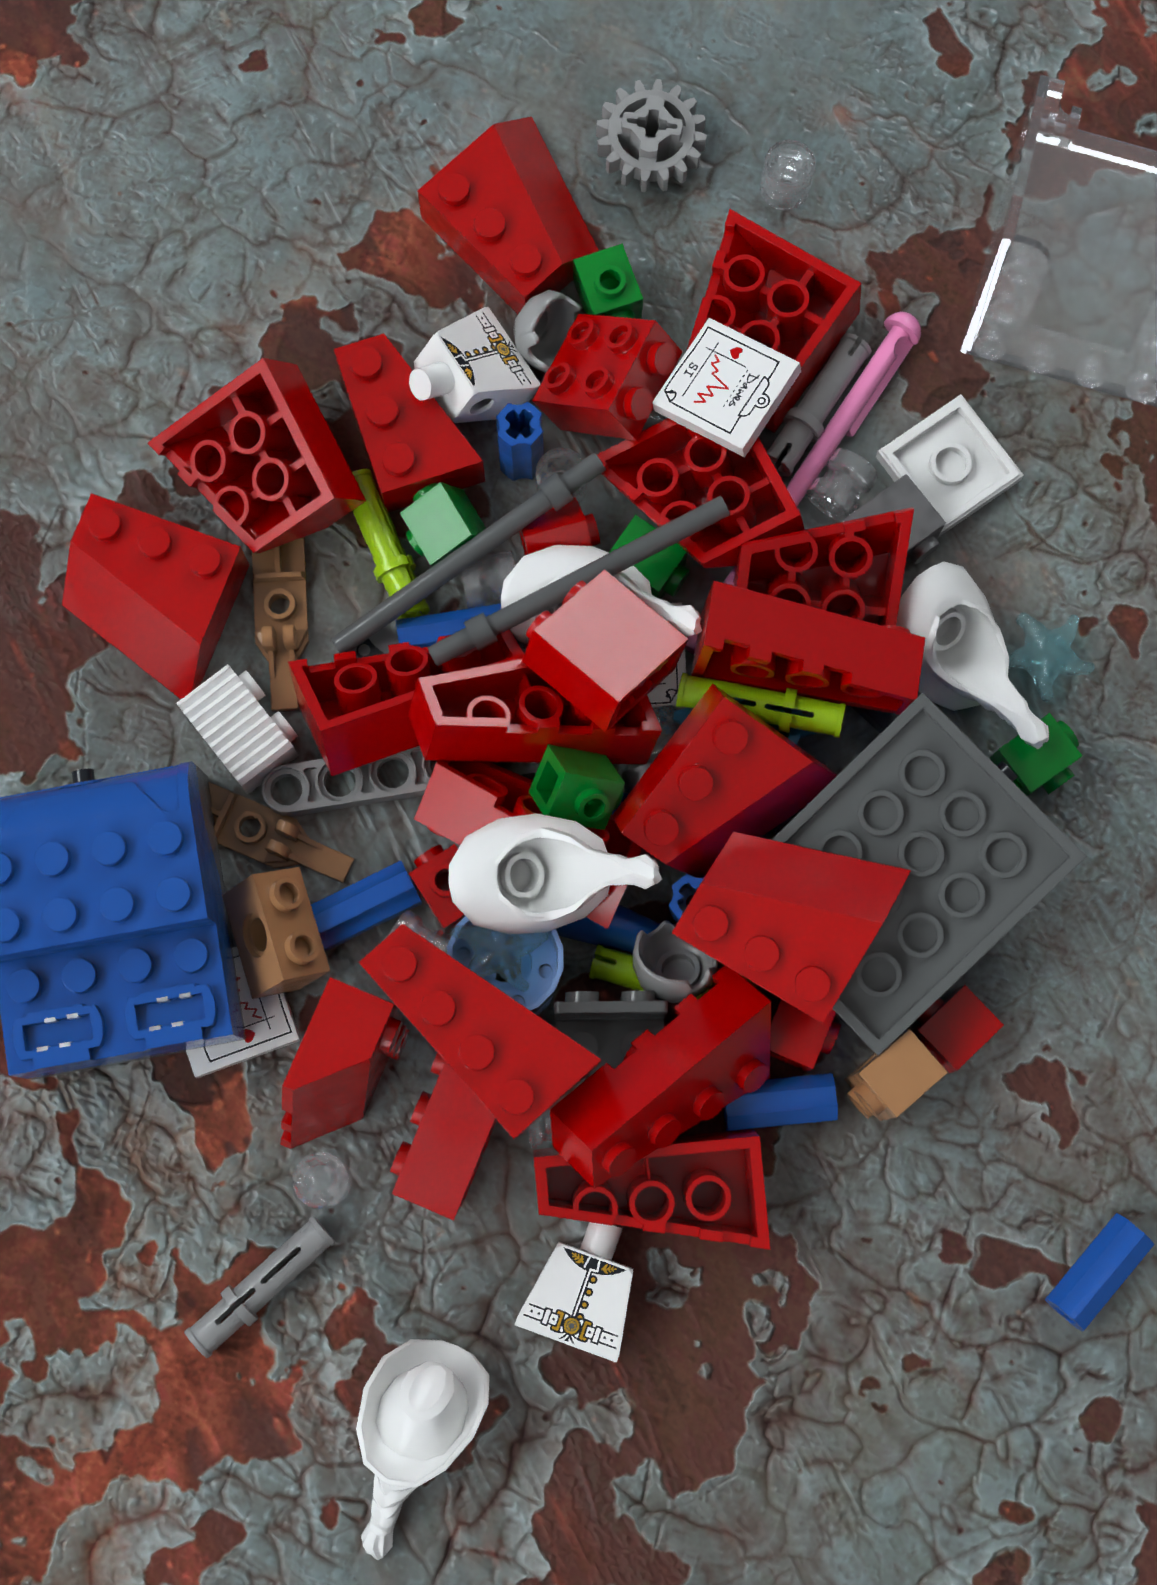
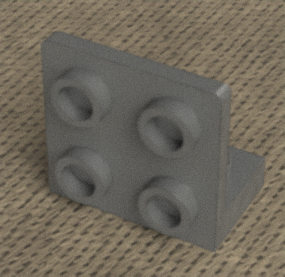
(609, 1026)

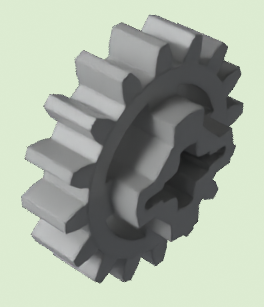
(656, 113)

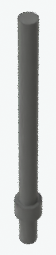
(554, 493)
(482, 630)

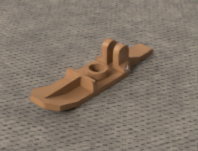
(284, 635)
(279, 840)

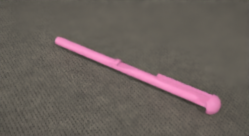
(903, 334)

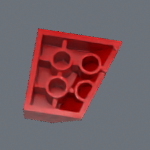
(790, 917)

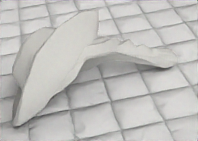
(557, 561)
(964, 649)
(538, 874)
(415, 1423)

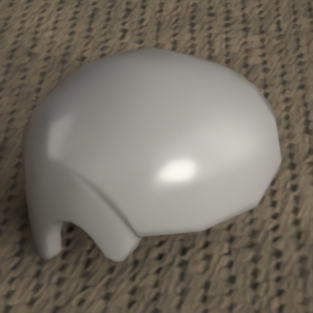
(543, 327)
(671, 965)

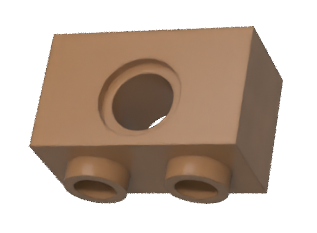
(275, 932)
(894, 1079)

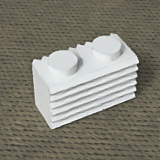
(238, 727)

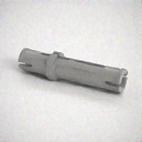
(806, 421)
(210, 1333)

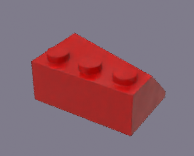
(508, 213)
(779, 300)
(263, 457)
(680, 470)
(834, 567)
(152, 589)
(716, 778)
(339, 1062)

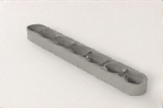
(367, 785)

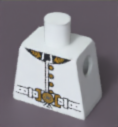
(472, 370)
(582, 1295)

